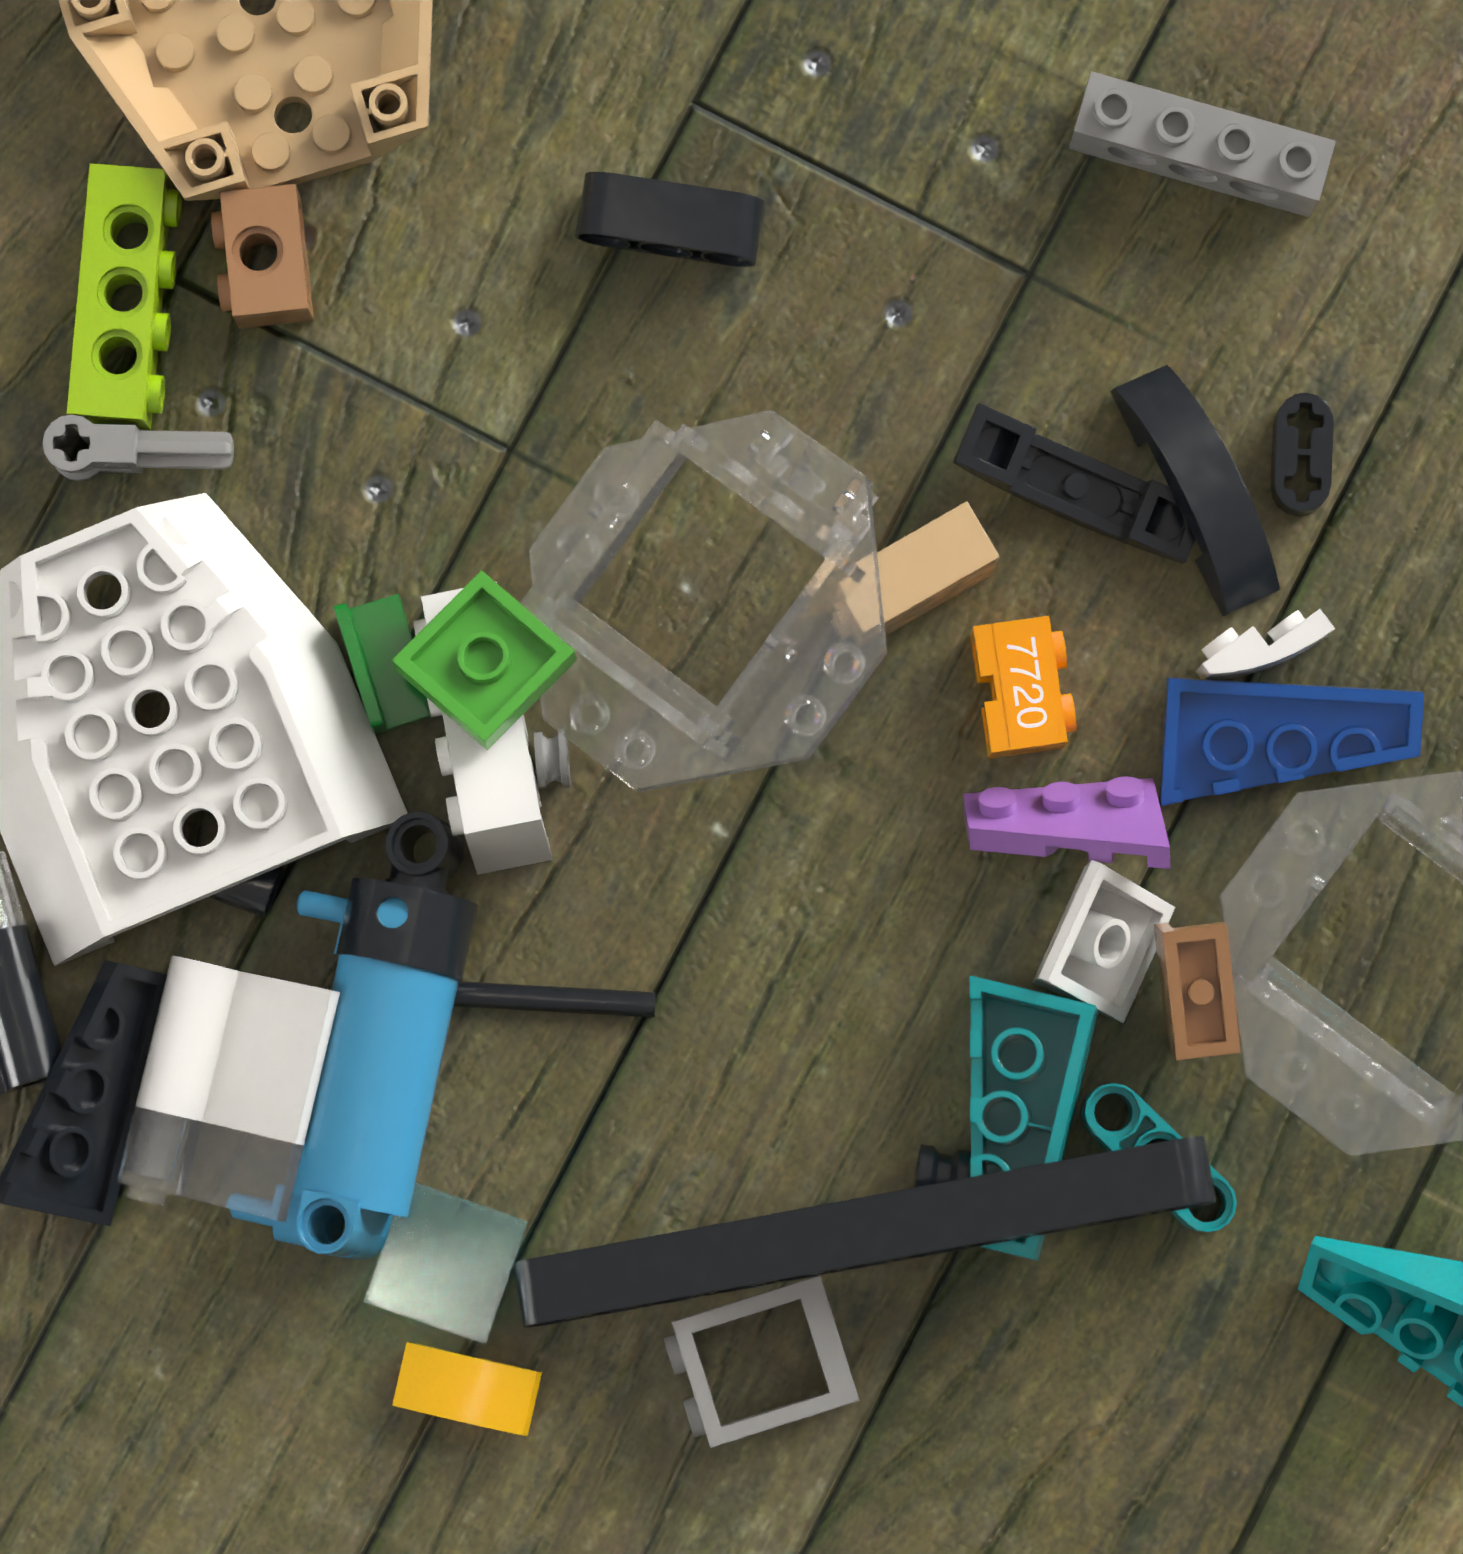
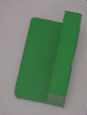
(372, 639)

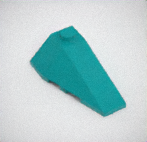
(1399, 1297)

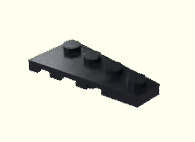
(82, 1119)

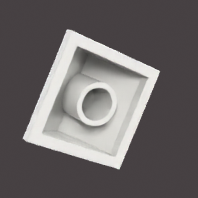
(1103, 942)

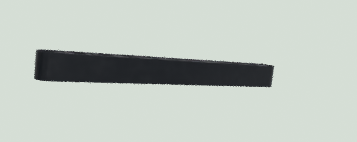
(866, 1231)

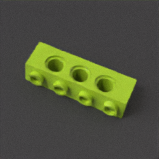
(114, 200)

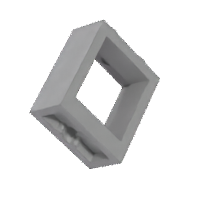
(826, 1339)

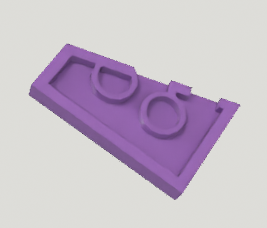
(1089, 817)

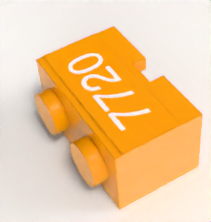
(1026, 702)

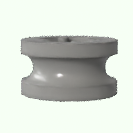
(551, 760)

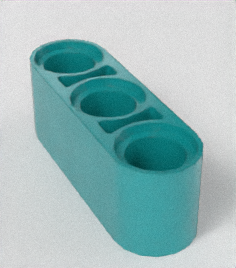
(1142, 1127)

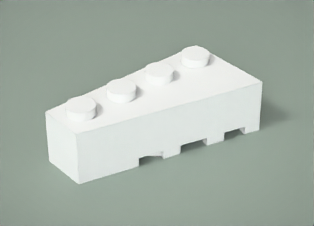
(494, 787)

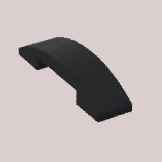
(1073, 485)
(1205, 485)

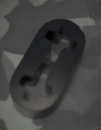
(1317, 455)

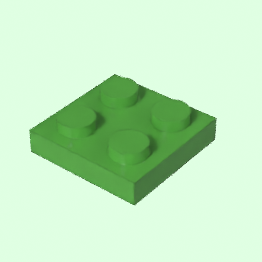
(484, 660)

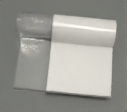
(227, 1089)

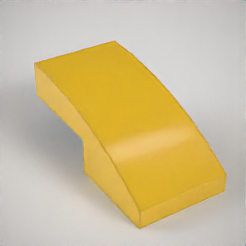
(467, 1389)

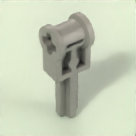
(130, 449)

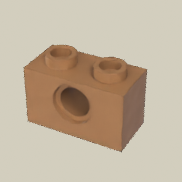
(271, 218)

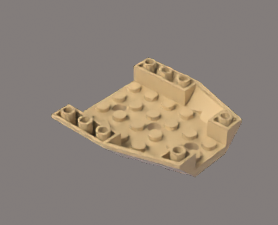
(211, 79)

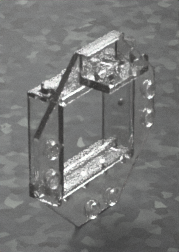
(805, 674)
(1290, 1033)

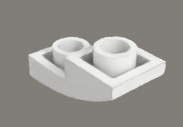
(1246, 654)

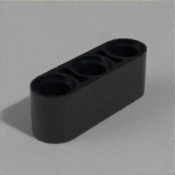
(670, 219)

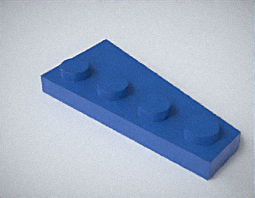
(1259, 733)

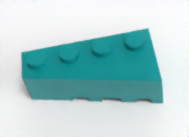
(1024, 1081)

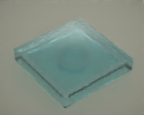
(447, 1263)

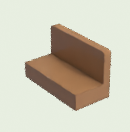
(1197, 990)

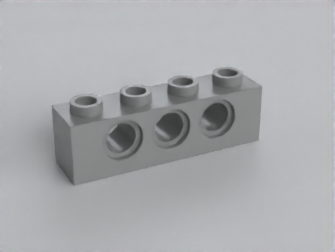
(1202, 144)

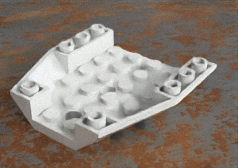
(254, 730)

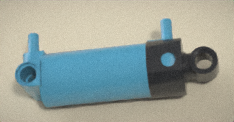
(397, 984)

